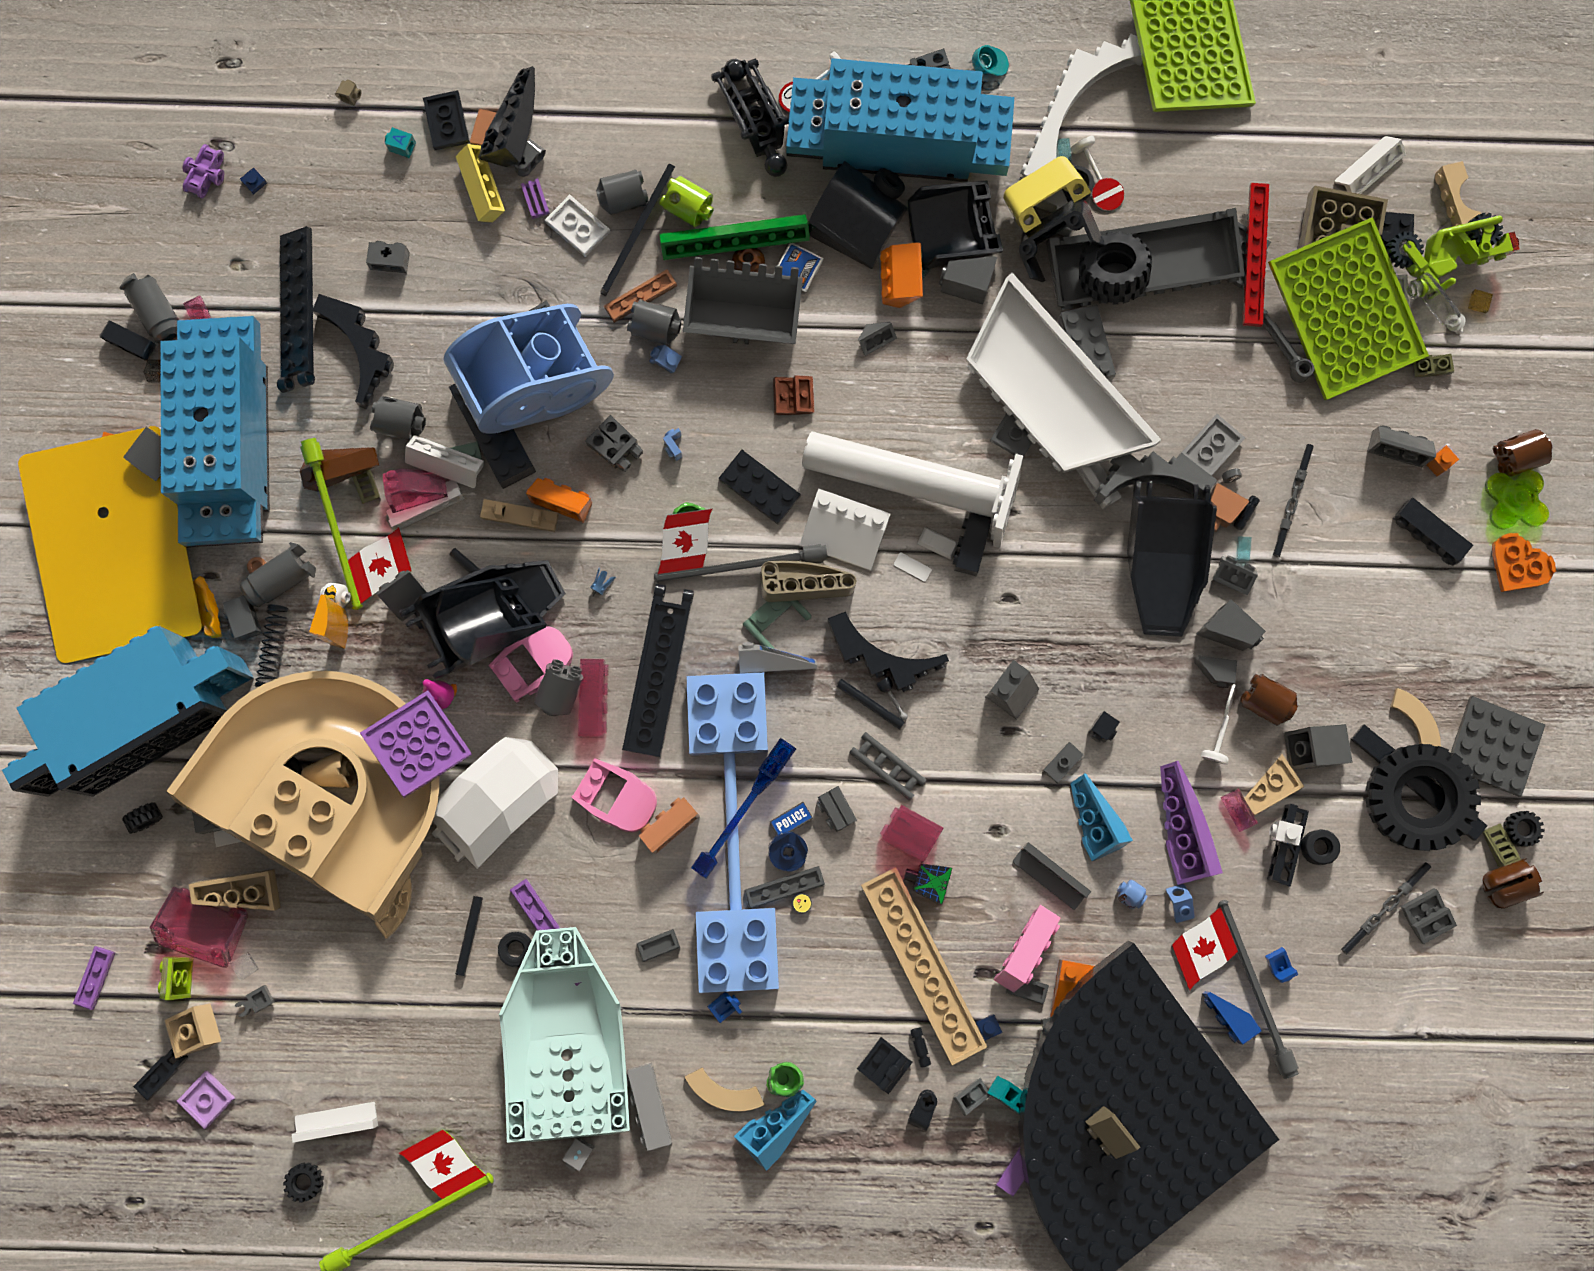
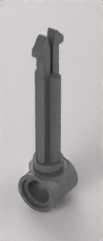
(1294, 359)

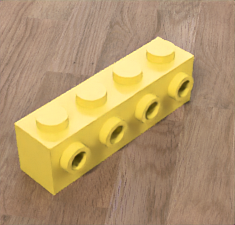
(480, 184)

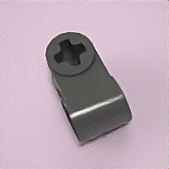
(530, 158)

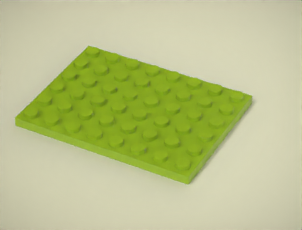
(1192, 54)
(1348, 308)

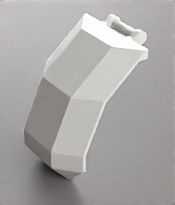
(494, 799)

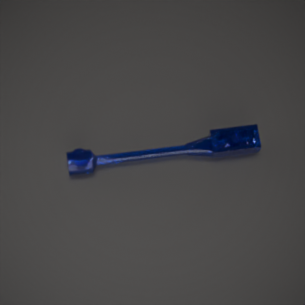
(767, 774)

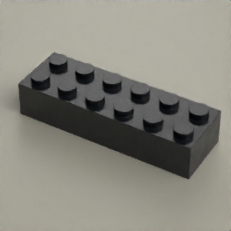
(501, 449)

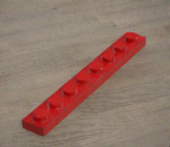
(1256, 254)

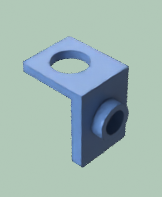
(1182, 905)

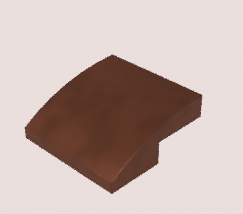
(793, 395)

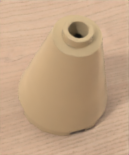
(331, 772)

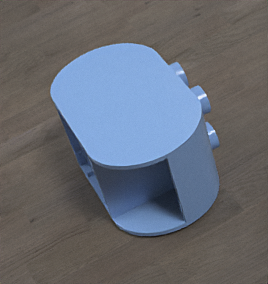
(525, 368)

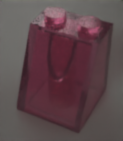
(911, 833)

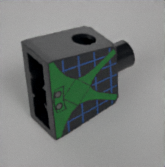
(930, 881)

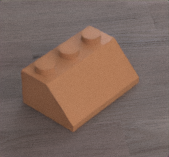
(668, 825)

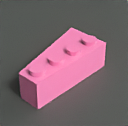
(1028, 949)

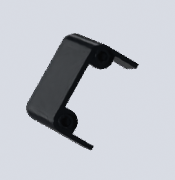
(1071, 215)

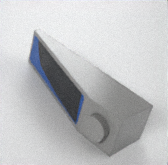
(763, 659)

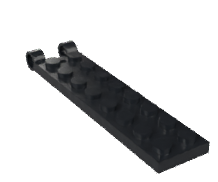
(296, 309)
(657, 674)

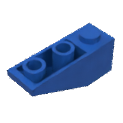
(1238, 1022)

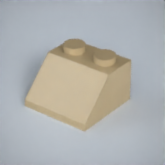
(193, 1030)

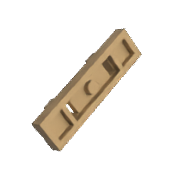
(519, 515)

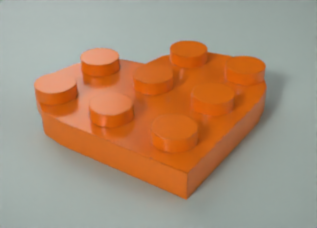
(1519, 564)

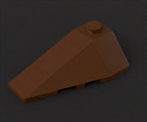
(340, 466)

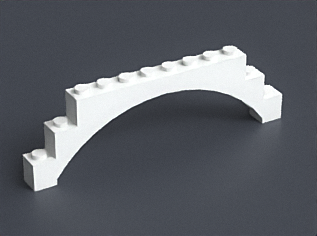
(1082, 73)

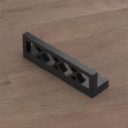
(1280, 848)

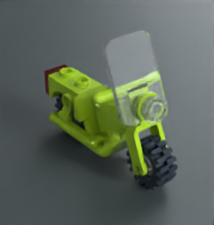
(1468, 241)

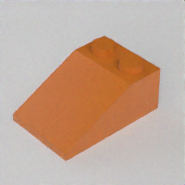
(1066, 979)

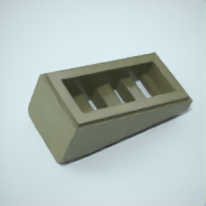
(358, 486)
(1510, 849)

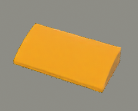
(330, 623)

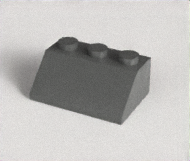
(1401, 446)

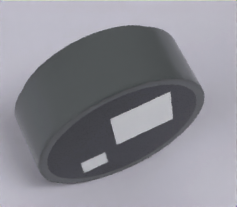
(1231, 475)

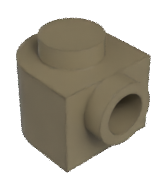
(348, 92)

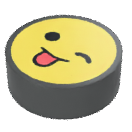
(802, 903)

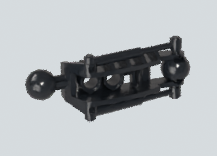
(774, 127)

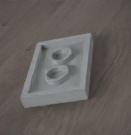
(1213, 444)

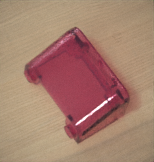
(198, 929)

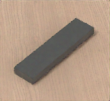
(784, 887)

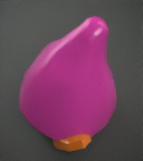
(440, 691)

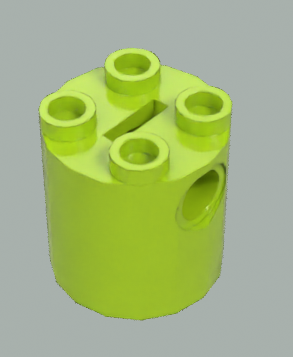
(687, 201)

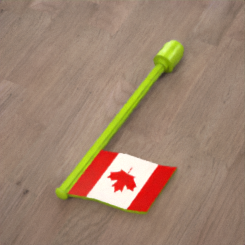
(372, 564)
(444, 1169)

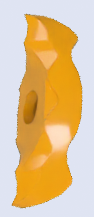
(208, 619)

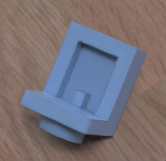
(665, 358)
(671, 447)

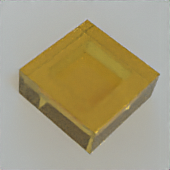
(1480, 301)

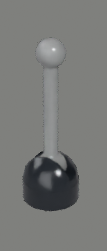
(886, 686)

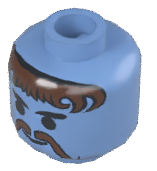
(1132, 894)

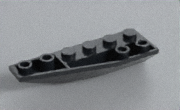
(512, 123)

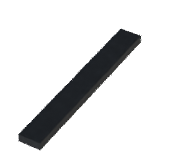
(637, 229)
(1421, 785)

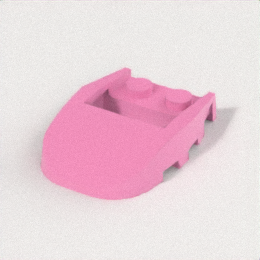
(543, 647)
(633, 805)

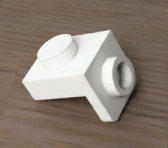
(1285, 832)

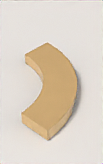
(1419, 715)
(396, 911)
(722, 1097)

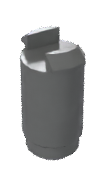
(151, 307)
(277, 576)

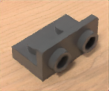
(1235, 575)

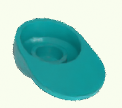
(990, 60)

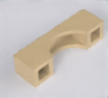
(1450, 179)

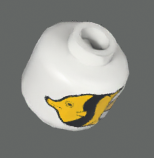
(337, 593)

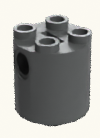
(621, 192)
(654, 322)
(397, 418)
(558, 688)

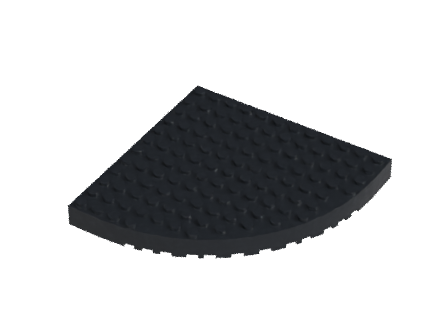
(1139, 1054)

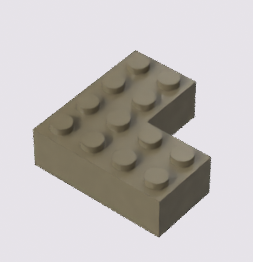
(1335, 210)

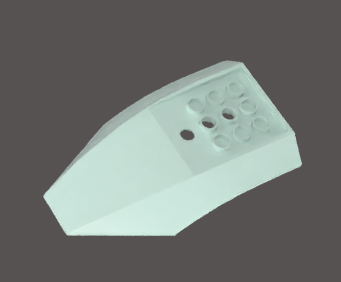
(551, 1015)

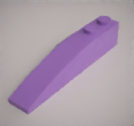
(1188, 833)

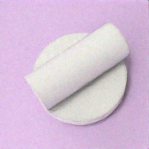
(1457, 325)

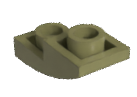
(1434, 366)

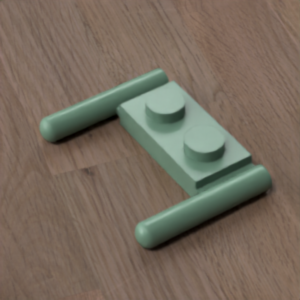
(767, 615)

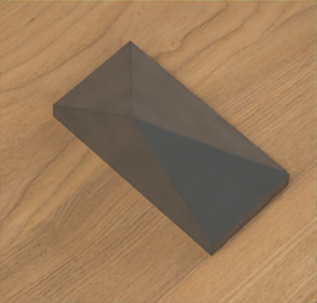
(876, 336)

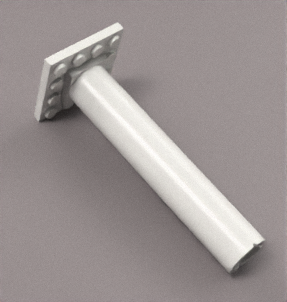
(917, 478)

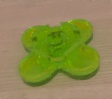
(1516, 500)

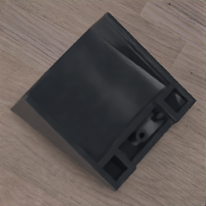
(855, 216)
(953, 223)
(484, 617)

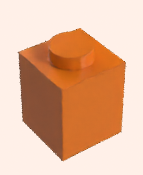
(1444, 460)

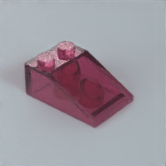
(412, 488)

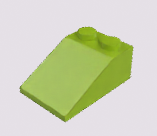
(175, 978)

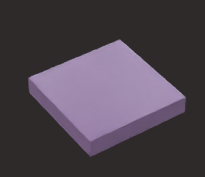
(205, 1099)

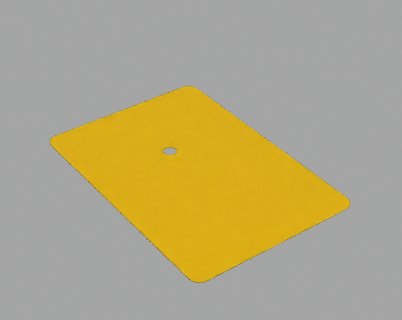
(109, 573)

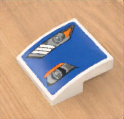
(804, 260)

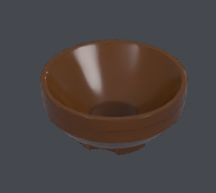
(755, 252)

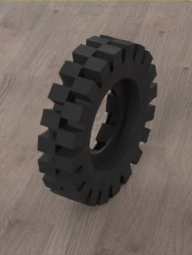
(1448, 771)

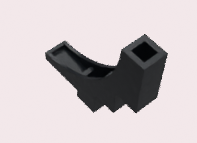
(365, 341)
(902, 670)

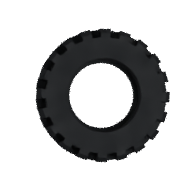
(1115, 286)

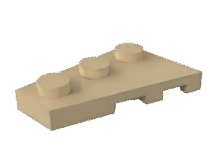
(1273, 787)

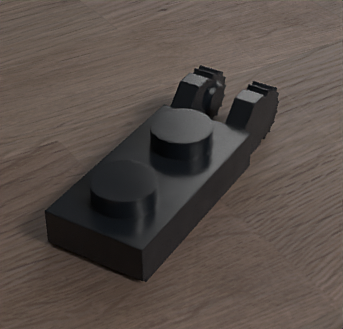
(158, 1075)

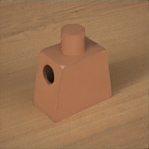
(1228, 505)

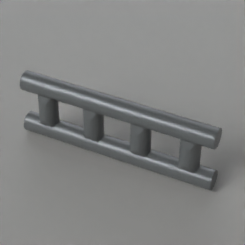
(875, 766)

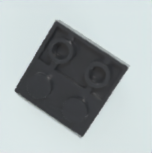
(884, 1065)

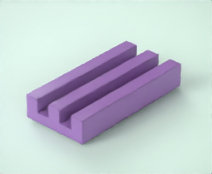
(530, 185)

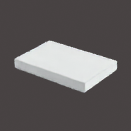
(577, 225)

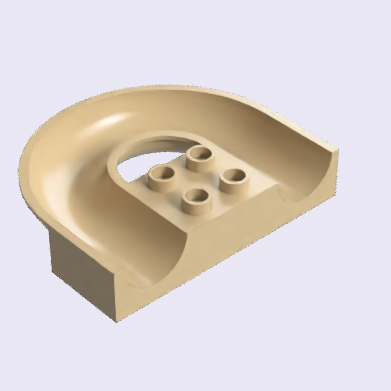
(245, 789)

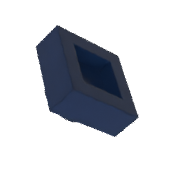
(253, 180)
(989, 1027)

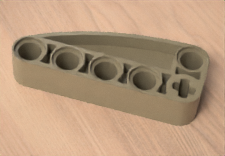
(802, 574)

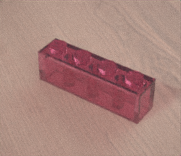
(592, 698)

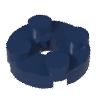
(786, 862)

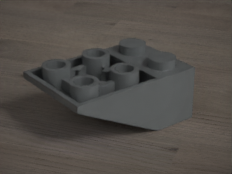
(401, 593)

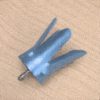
(598, 585)

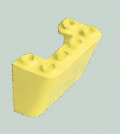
(1040, 185)

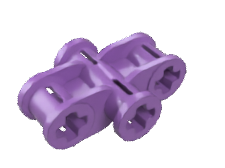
(203, 171)

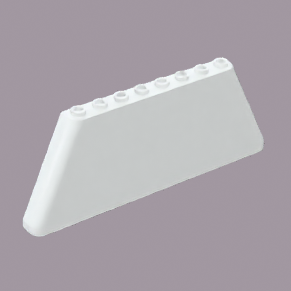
(1053, 385)

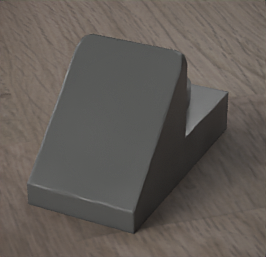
(971, 1096)

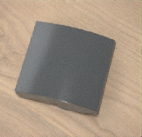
(146, 453)
(1428, 916)

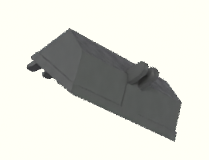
(743, 302)

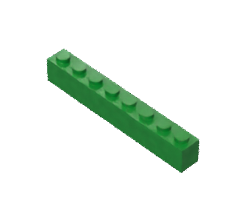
(734, 237)

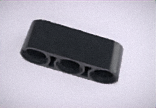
(127, 340)

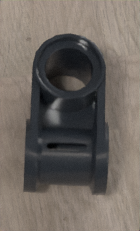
(922, 1113)

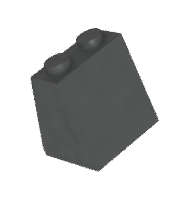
(968, 278)
(1232, 628)
(1013, 690)
(1318, 747)

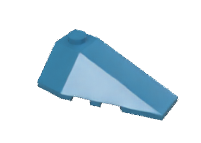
(1100, 824)
(772, 1133)

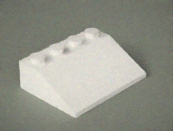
(846, 528)

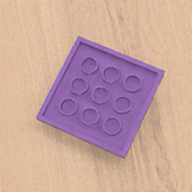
(415, 744)

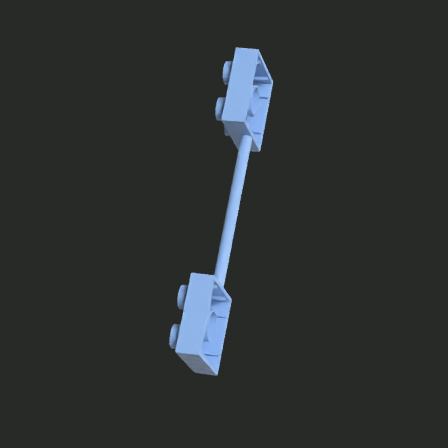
(735, 944)

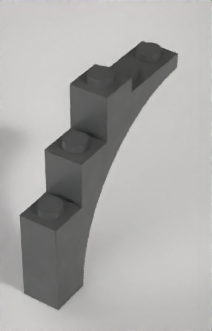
(1178, 473)

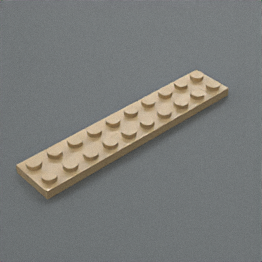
(924, 966)

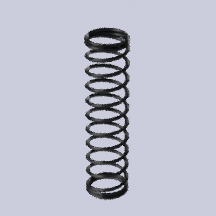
(271, 607)

